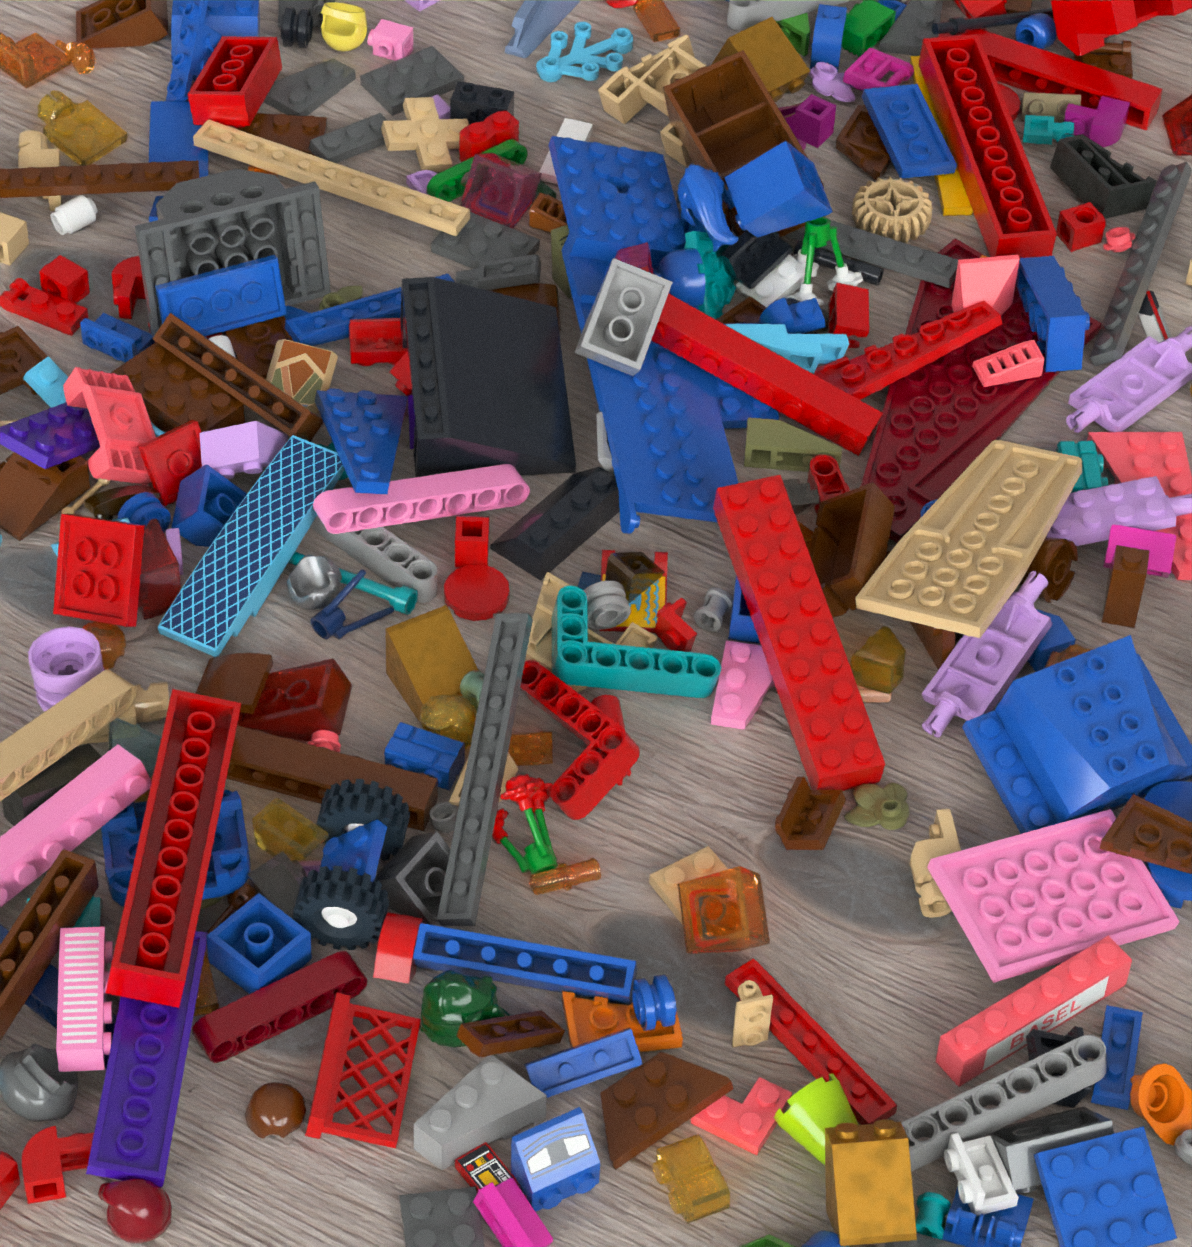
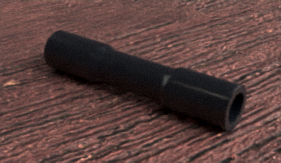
(870, 273)

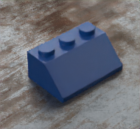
(226, 17)

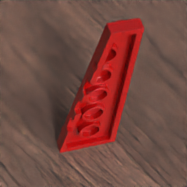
(909, 352)

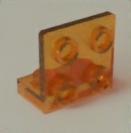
(30, 59)

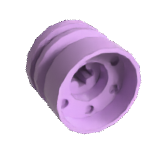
(63, 663)

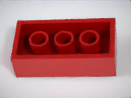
(235, 80)

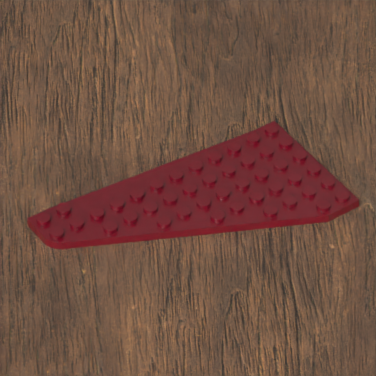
(942, 413)

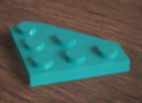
(718, 281)

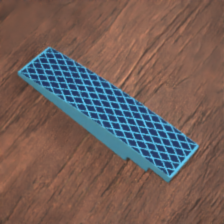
(252, 548)

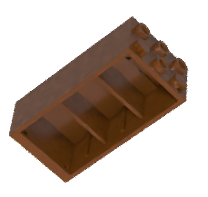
(727, 119)

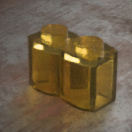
(692, 1179)

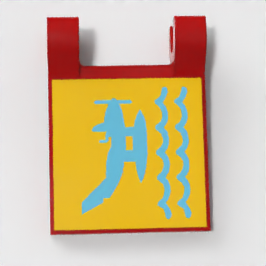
(648, 603)

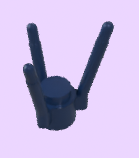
(331, 618)

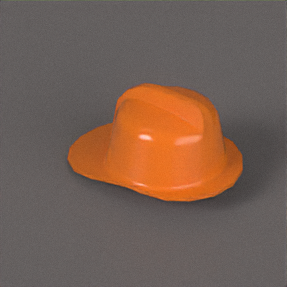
(1162, 1101)

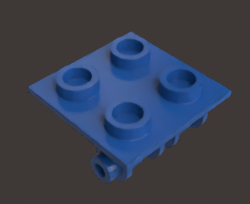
(992, 1229)

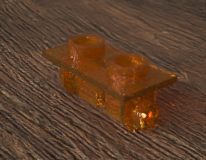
(531, 748)

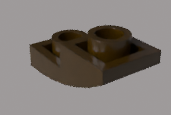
(109, 502)

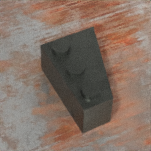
(1100, 179)
(47, 783)

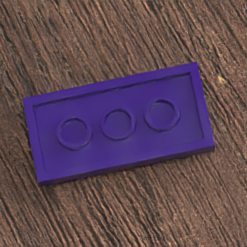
(51, 435)

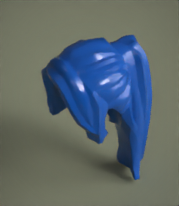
(702, 197)

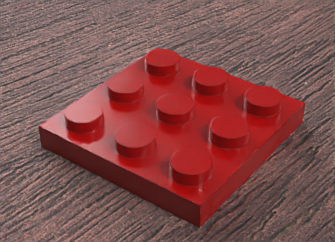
(98, 570)

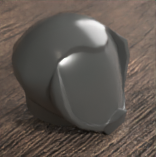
(35, 1086)

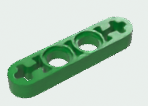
(448, 183)

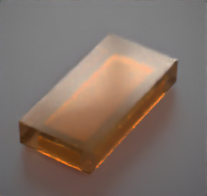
(657, 19)

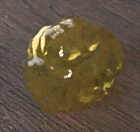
(450, 717)

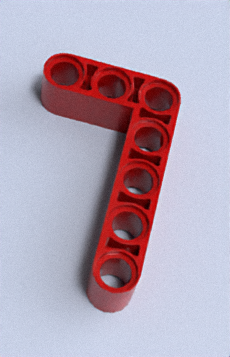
(609, 746)

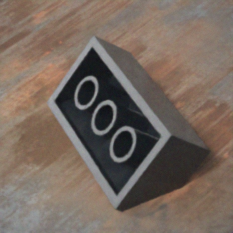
(560, 522)

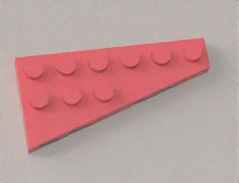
(1149, 455)

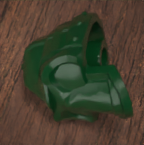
(456, 1000)

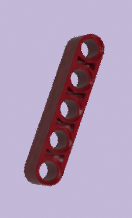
(278, 1006)

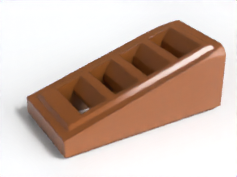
(547, 213)

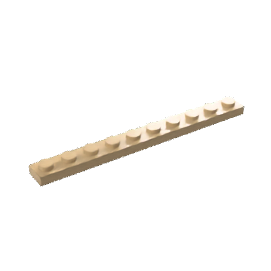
(332, 177)

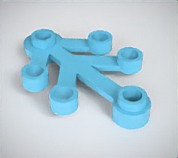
(553, 67)

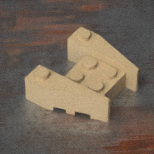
(644, 83)

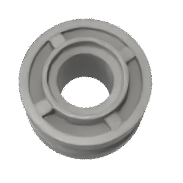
(606, 605)

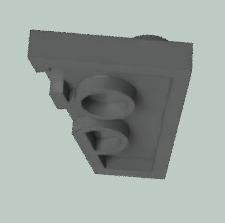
(912, 27)
(309, 88)

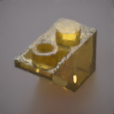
(879, 662)

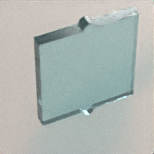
(135, 740)

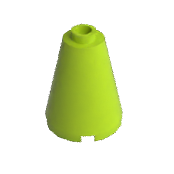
(813, 1110)

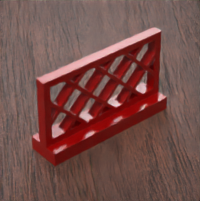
(331, 1073)

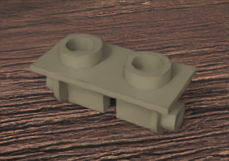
(1047, 104)

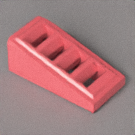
(1027, 356)

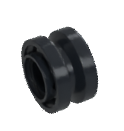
(296, 27)

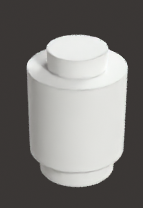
(74, 215)

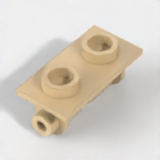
(751, 1015)

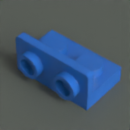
(115, 337)

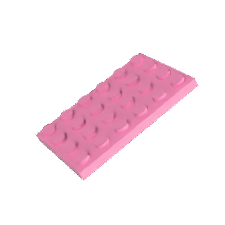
(1049, 896)

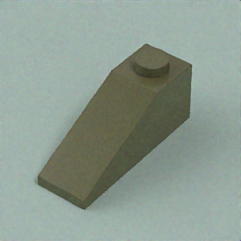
(783, 446)

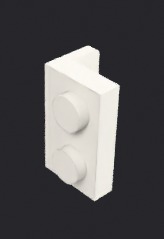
(980, 1174)

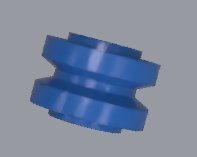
(143, 508)
(654, 1002)

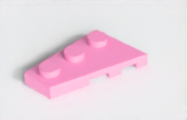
(740, 685)

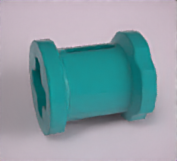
(930, 1215)

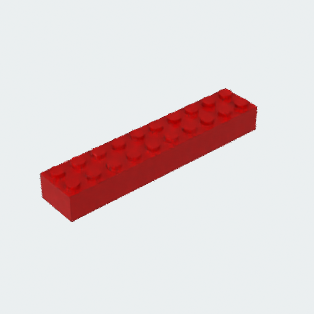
(986, 147)
(798, 635)
(174, 850)

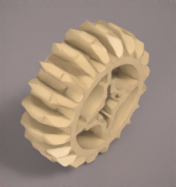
(892, 209)

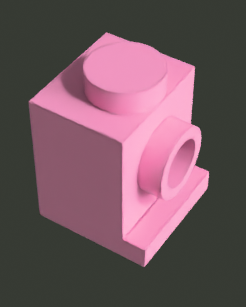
(391, 40)

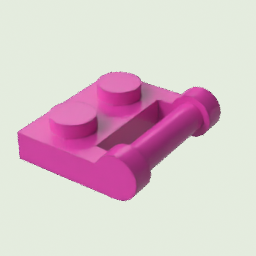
(873, 66)

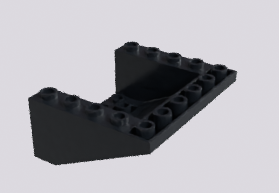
(484, 380)

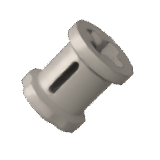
(711, 613)

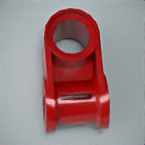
(826, 477)

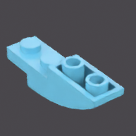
(799, 348)

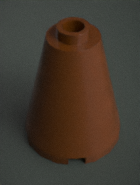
(1054, 563)

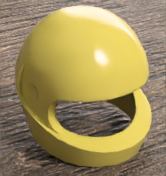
(343, 25)

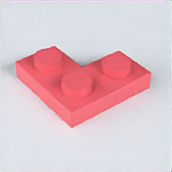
(747, 1122)

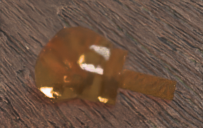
(81, 55)

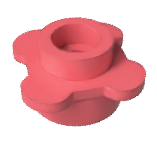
(1119, 239)

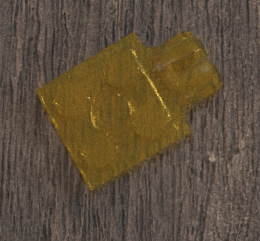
(79, 128)

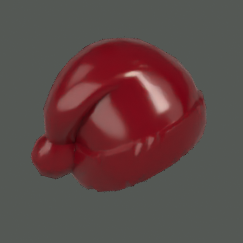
(136, 1209)

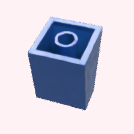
(777, 191)

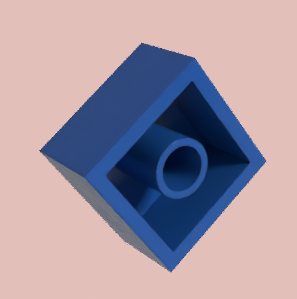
(258, 945)

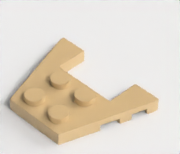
(540, 638)

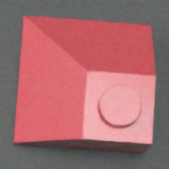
(985, 280)

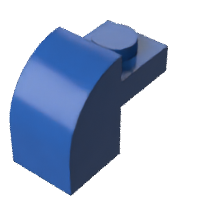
(828, 35)
(797, 317)

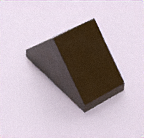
(633, 571)

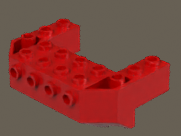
(1086, 23)

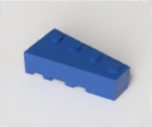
(1053, 312)

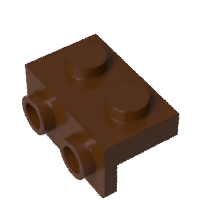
(808, 816)

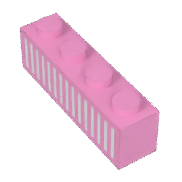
(82, 999)

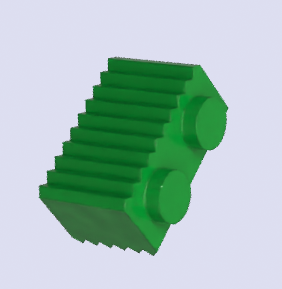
(866, 26)

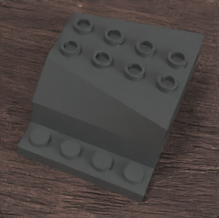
(230, 222)

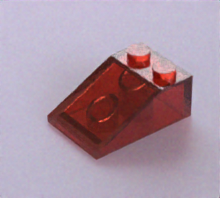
(301, 701)

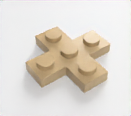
(424, 133)

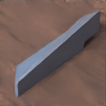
(535, 22)

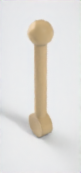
(71, 510)

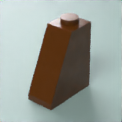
(1125, 586)

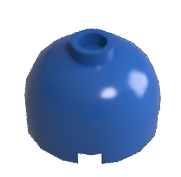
(682, 270)

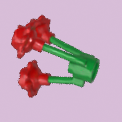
(530, 796)

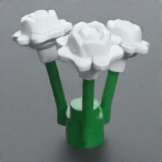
(816, 235)

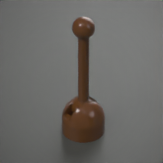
(235, 901)

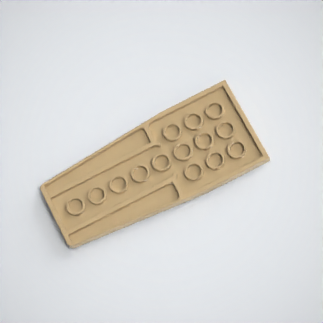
(974, 540)

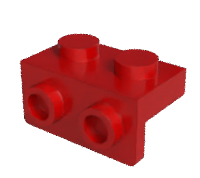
(375, 341)

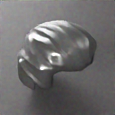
(314, 582)

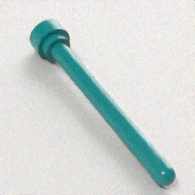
(402, 599)

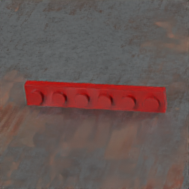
(815, 1046)

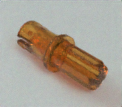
(565, 876)

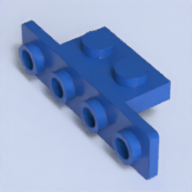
(193, 50)

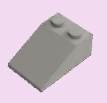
(623, 317)

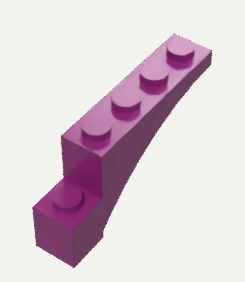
(810, 120)

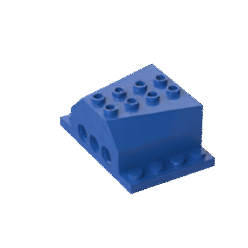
(1080, 738)

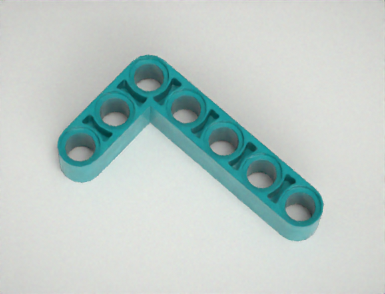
(622, 666)

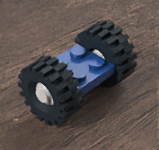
(342, 899)

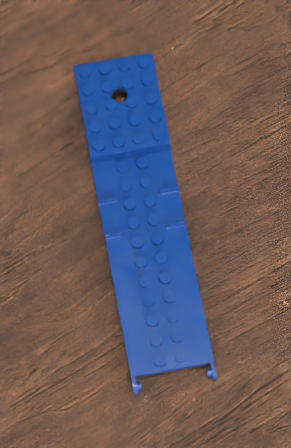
(666, 417)

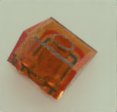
(723, 912)

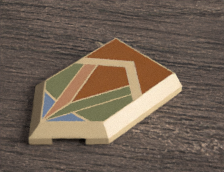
(301, 371)

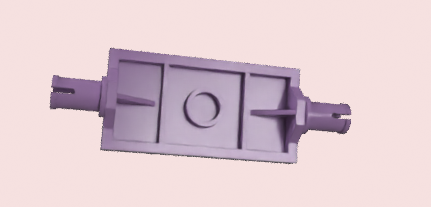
(1133, 384)
(1134, 504)
(985, 667)

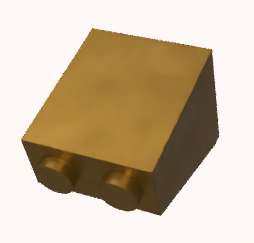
(770, 55)
(427, 657)
(869, 1183)

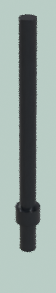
(959, 25)

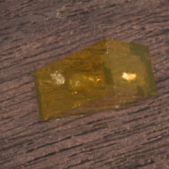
(285, 830)

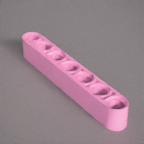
(422, 499)

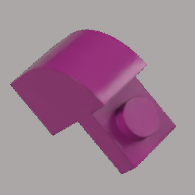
(1100, 125)

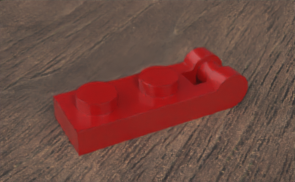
(43, 307)

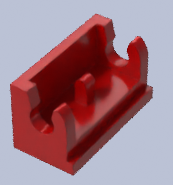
(849, 312)

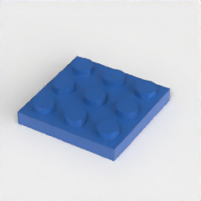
(1106, 1192)

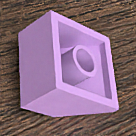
(241, 448)

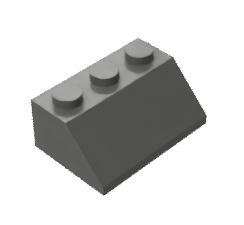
(1022, 1140)

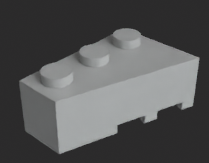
(477, 1110)

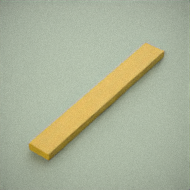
(949, 186)

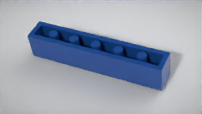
(525, 963)

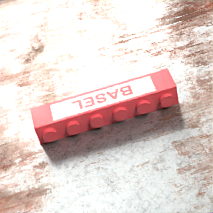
(1037, 1005)

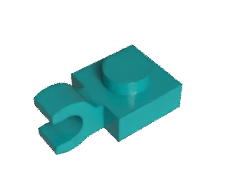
(1044, 129)

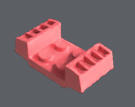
(118, 422)

